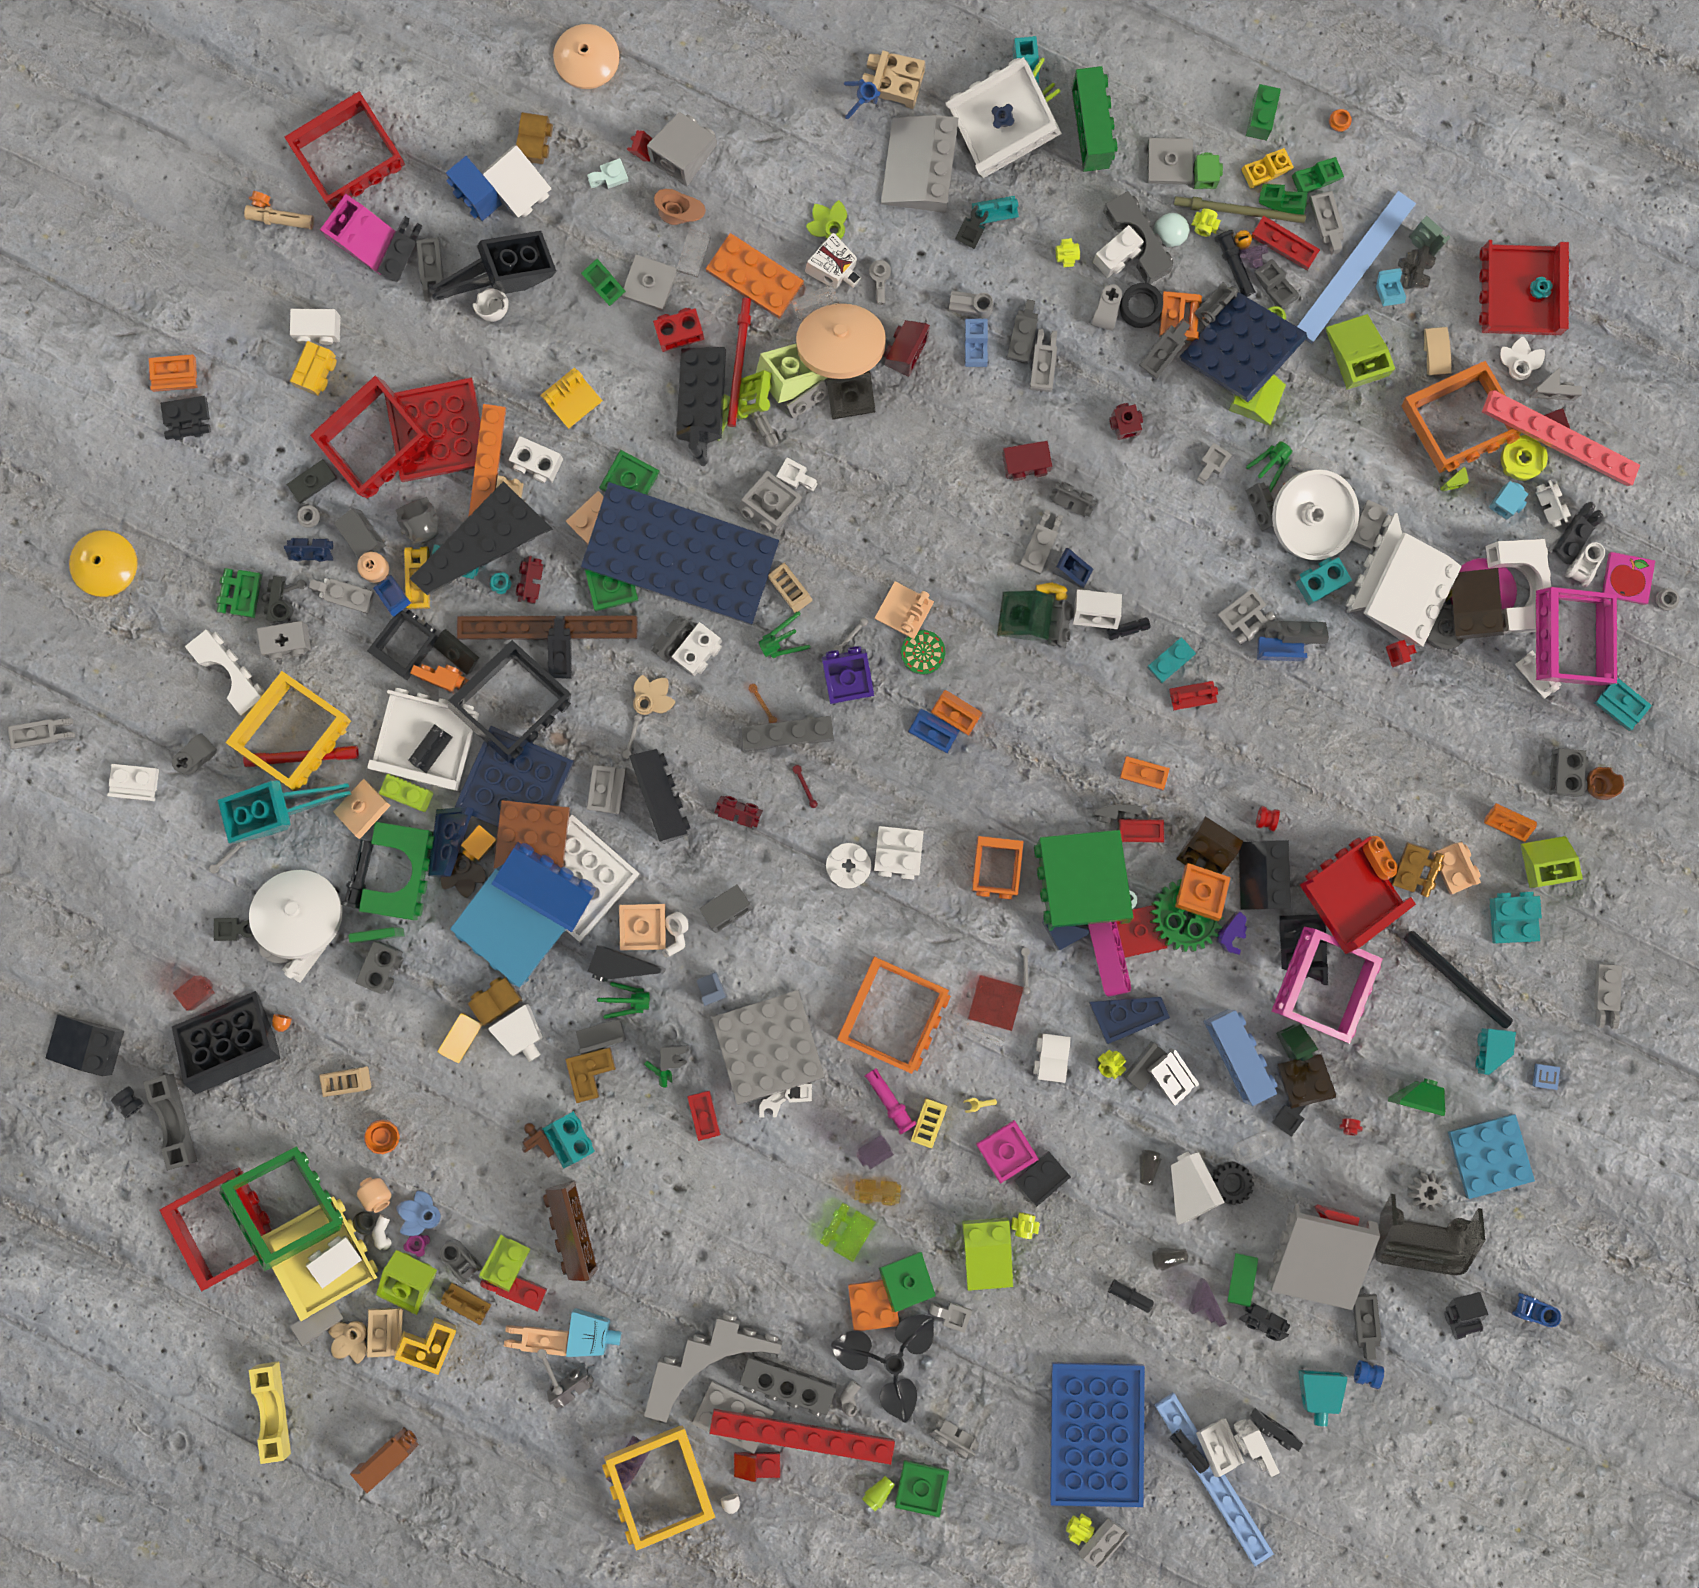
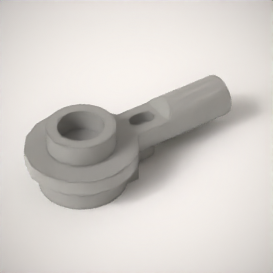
(880, 272)

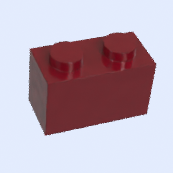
(1027, 460)

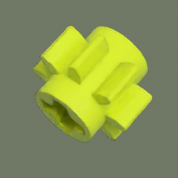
(1206, 222)
(1067, 252)
(1111, 1064)
(1025, 1225)
(1080, 1529)

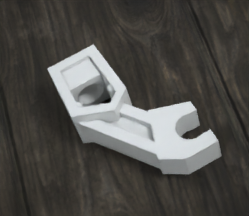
(775, 1100)

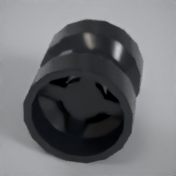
(128, 1103)

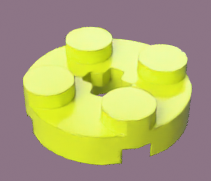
(1523, 471)

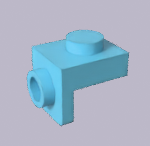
(1390, 287)

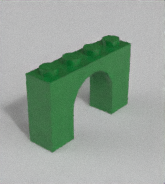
(407, 901)

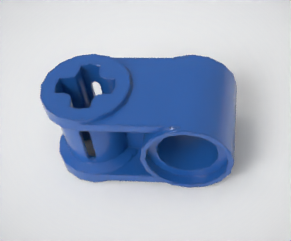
(1533, 1311)

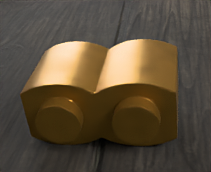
(533, 137)
(494, 1001)

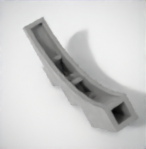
(699, 1353)

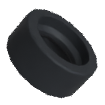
(1144, 288)

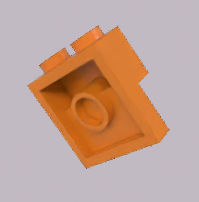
(445, 678)

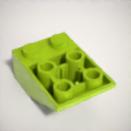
(1360, 351)

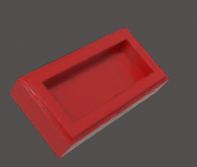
(1141, 830)

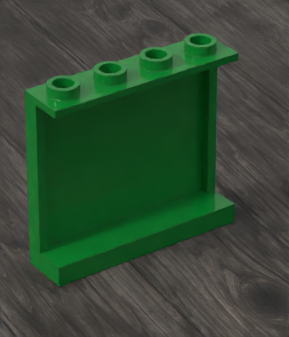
(1083, 879)

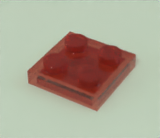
(995, 1002)

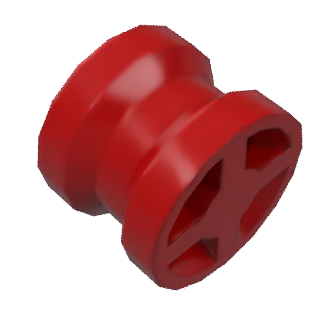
(1267, 818)

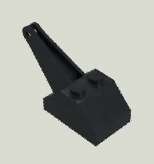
(510, 266)

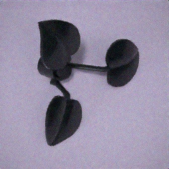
(916, 1335)

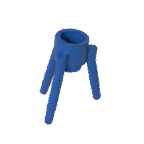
(866, 92)

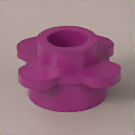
(419, 1250)

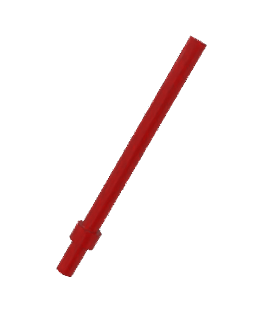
(744, 322)

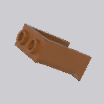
(385, 1460)

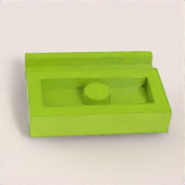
(504, 1263)

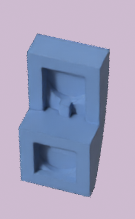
(976, 342)

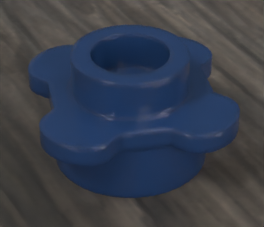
(1008, 120)

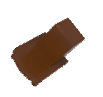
(536, 1137)

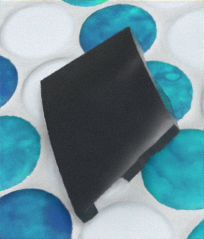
(1290, 932)

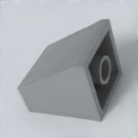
(682, 148)

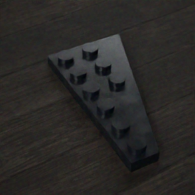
(487, 534)

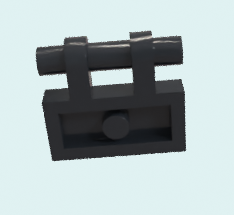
(185, 411)

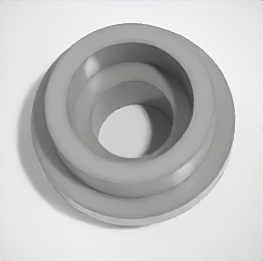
(301, 516)
(1673, 599)

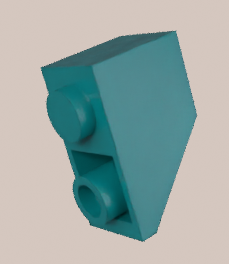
(1027, 48)
(1495, 1049)

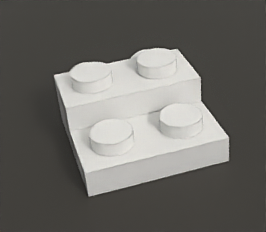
(898, 852)
(1251, 1442)

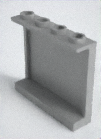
(1322, 1259)

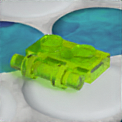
(854, 1235)

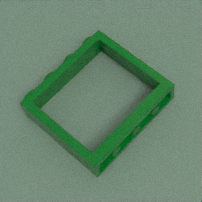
(247, 1226)

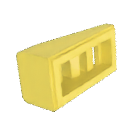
(935, 1105)

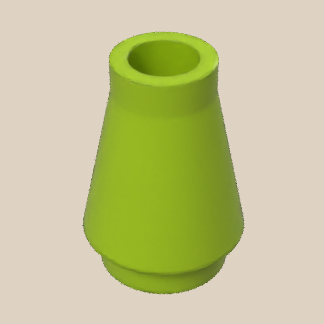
(878, 1493)

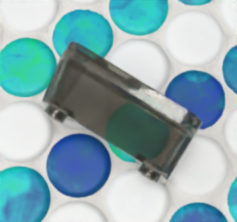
(1427, 1246)

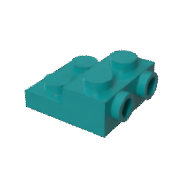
(1515, 918)

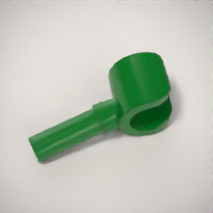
(663, 1075)

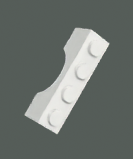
(208, 651)

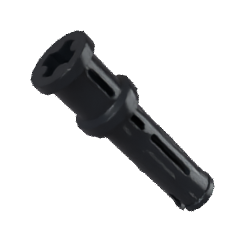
(1231, 254)
(360, 869)

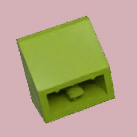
(1550, 862)

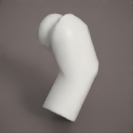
(378, 1234)

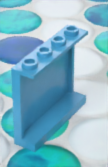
(506, 932)

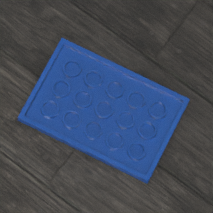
(1097, 1434)

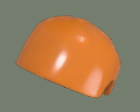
(382, 1136)

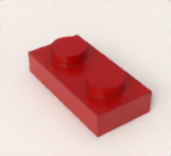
(704, 1115)

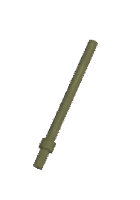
(1197, 203)

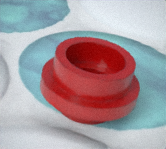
(1350, 1126)

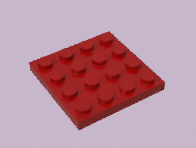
(449, 417)

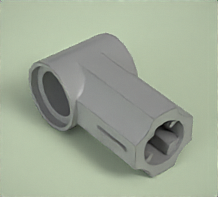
(967, 303)

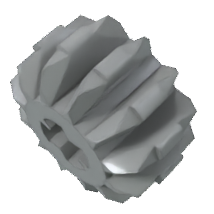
(1421, 1186)

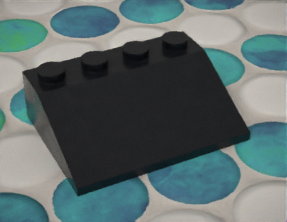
(224, 1043)

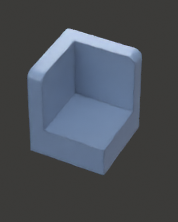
(711, 988)

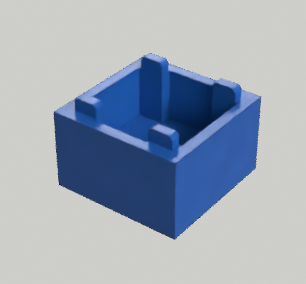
(473, 189)

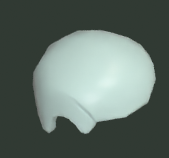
(1172, 229)

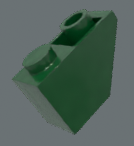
(1297, 1042)

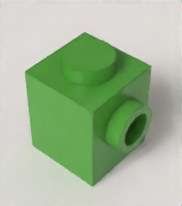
(1207, 171)

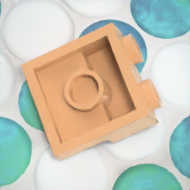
(585, 517)

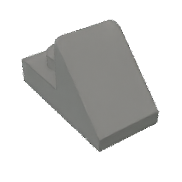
(1553, 389)

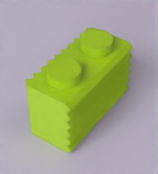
(406, 792)

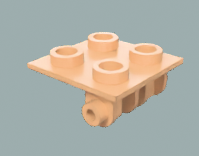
(904, 609)

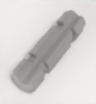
(765, 429)

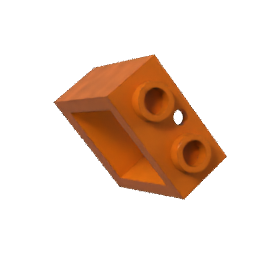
(998, 843)

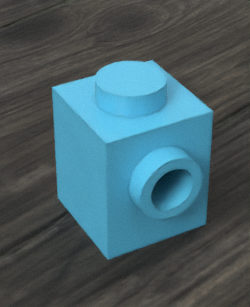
(1509, 500)

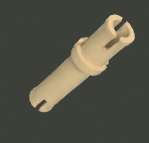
(270, 216)

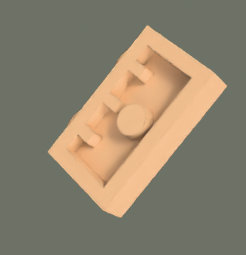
(1458, 869)

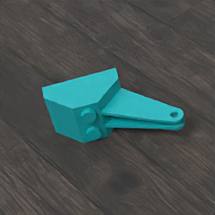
(263, 809)

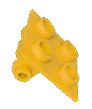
(571, 398)

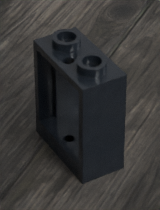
(388, 632)

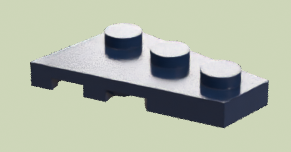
(449, 833)
(1127, 1016)

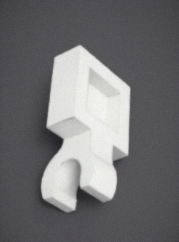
(794, 473)

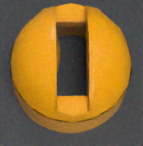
(1244, 243)

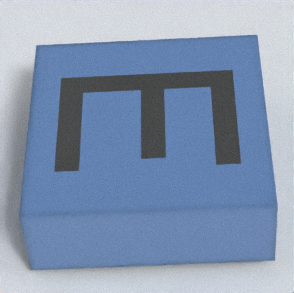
(1546, 1076)

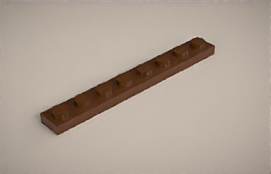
(538, 627)

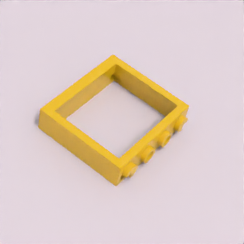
(260, 713)
(677, 1433)

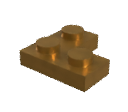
(582, 1072)

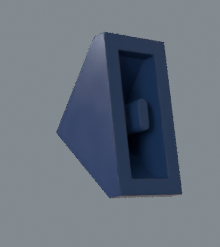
(1073, 568)
(1065, 935)

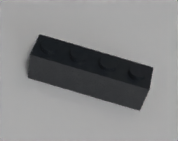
(659, 795)

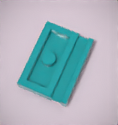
(1623, 704)

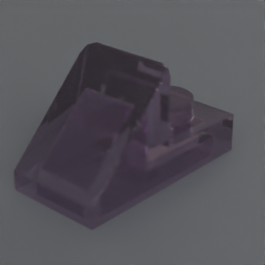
(1203, 1299)

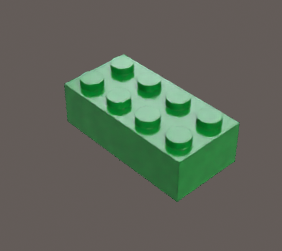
(1093, 118)

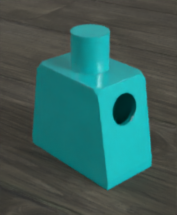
(1322, 1393)

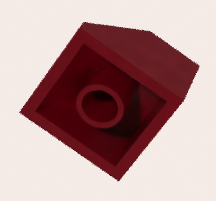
(907, 346)

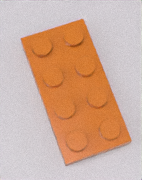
(754, 275)

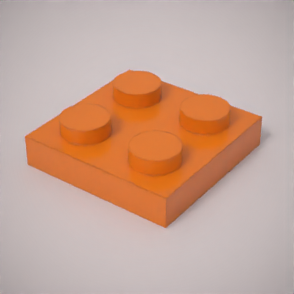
(1202, 892)
(871, 1306)

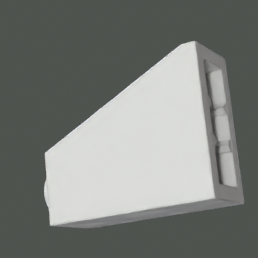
(1193, 1188)

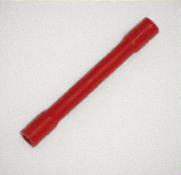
(337, 753)

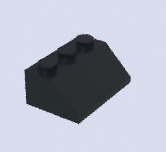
(1264, 875)

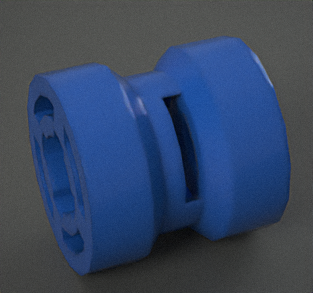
(1369, 1374)

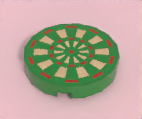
(923, 653)

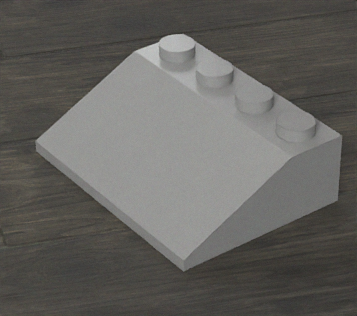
(920, 162)

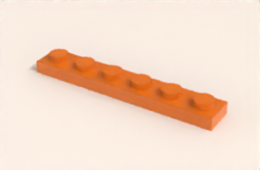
(487, 454)

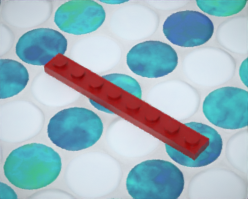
(802, 1436)

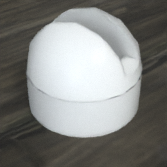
(730, 1503)

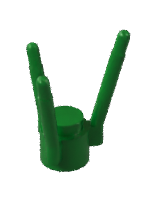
(1278, 454)
(770, 644)
(639, 1000)

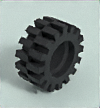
(1245, 1182)

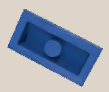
(934, 730)

